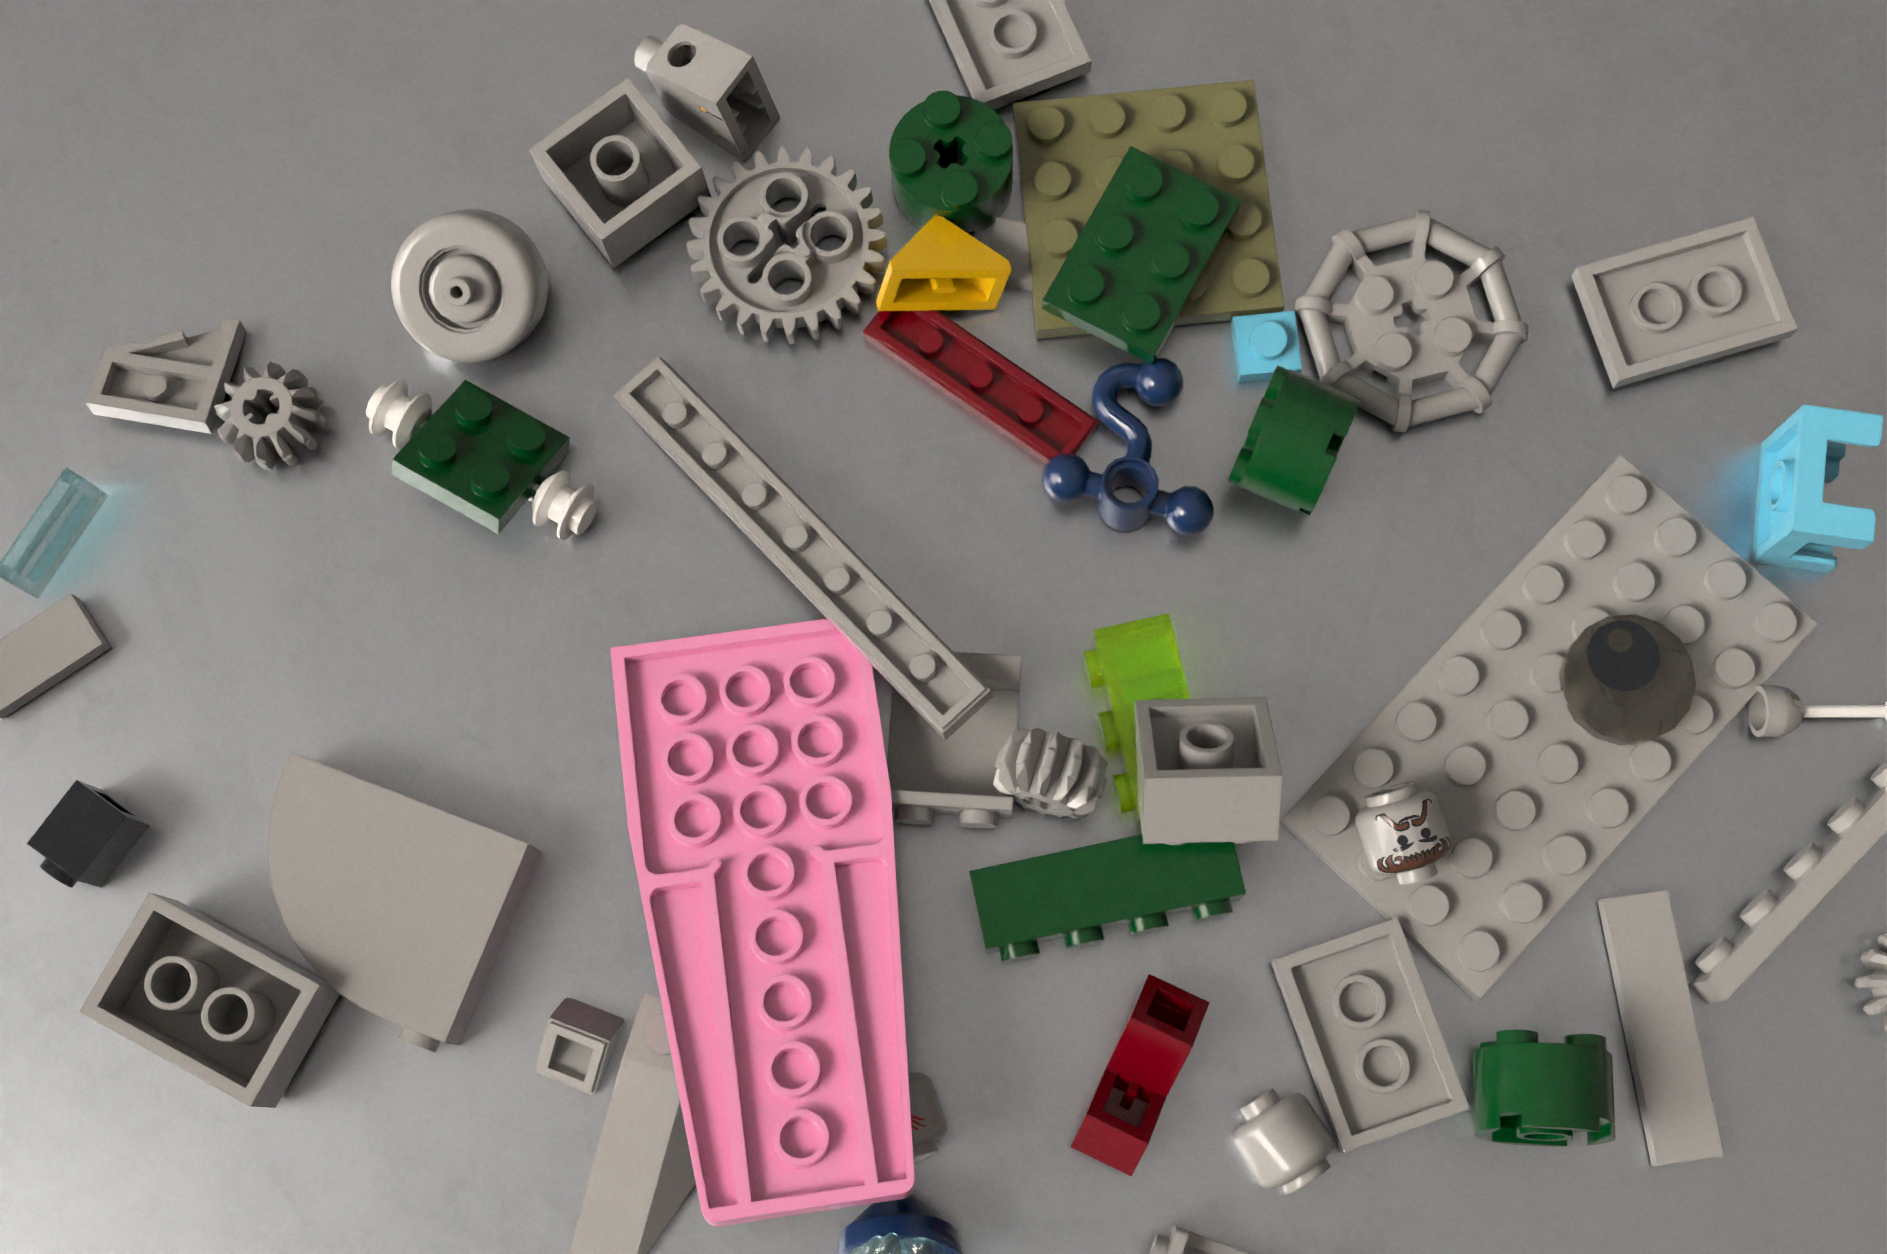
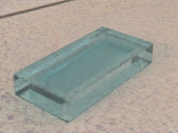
(51, 533)

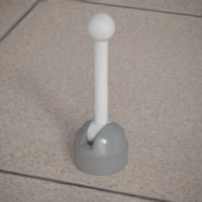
(1778, 711)

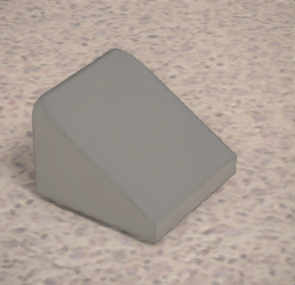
(578, 1045)

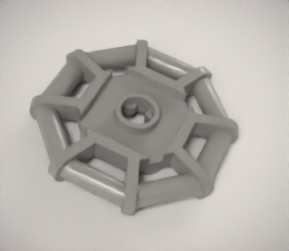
(1426, 289)

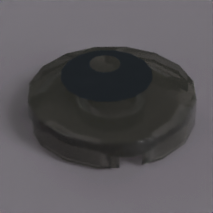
(1627, 679)

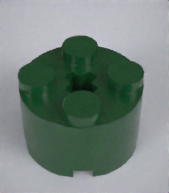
(967, 140)
(1294, 440)
(1543, 1090)

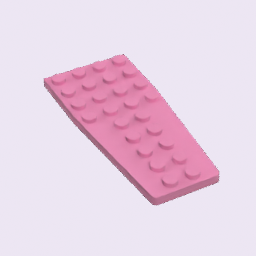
(771, 913)

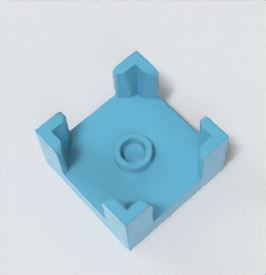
(1790, 517)

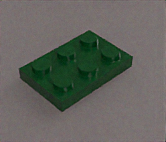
(1141, 254)

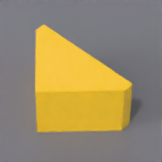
(943, 271)

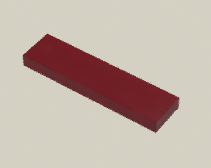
(983, 381)

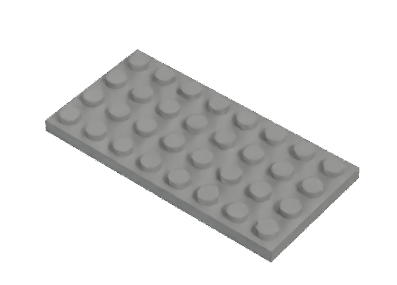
(1491, 735)

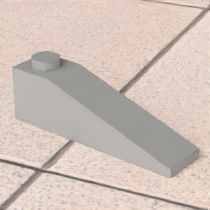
(643, 1150)

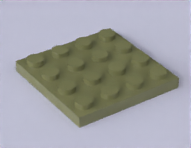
(1206, 130)

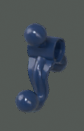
(1069, 476)

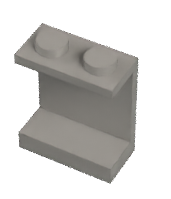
(957, 773)

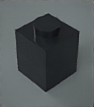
(86, 836)

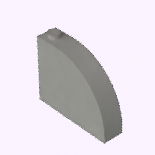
(392, 897)

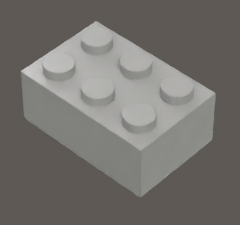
(210, 1001)

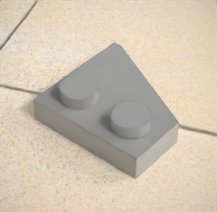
(168, 379)

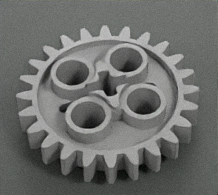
(747, 213)

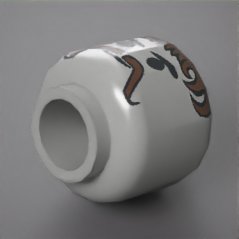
(1404, 832)

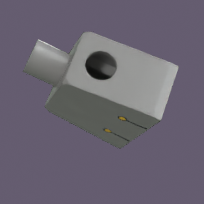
(710, 88)

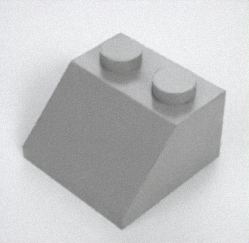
(1207, 771)

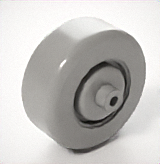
(469, 285)

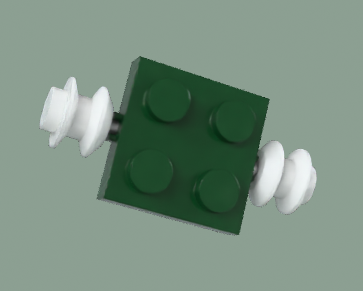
(481, 457)

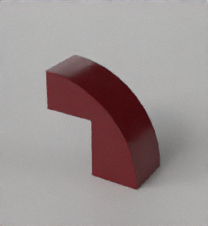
(1140, 1075)

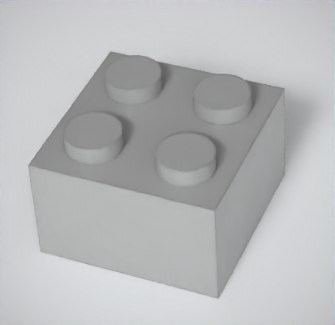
(620, 172)

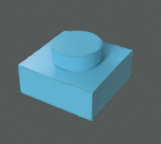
(1264, 343)

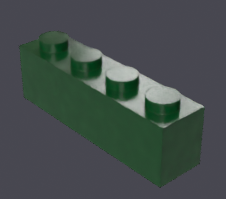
(1101, 888)

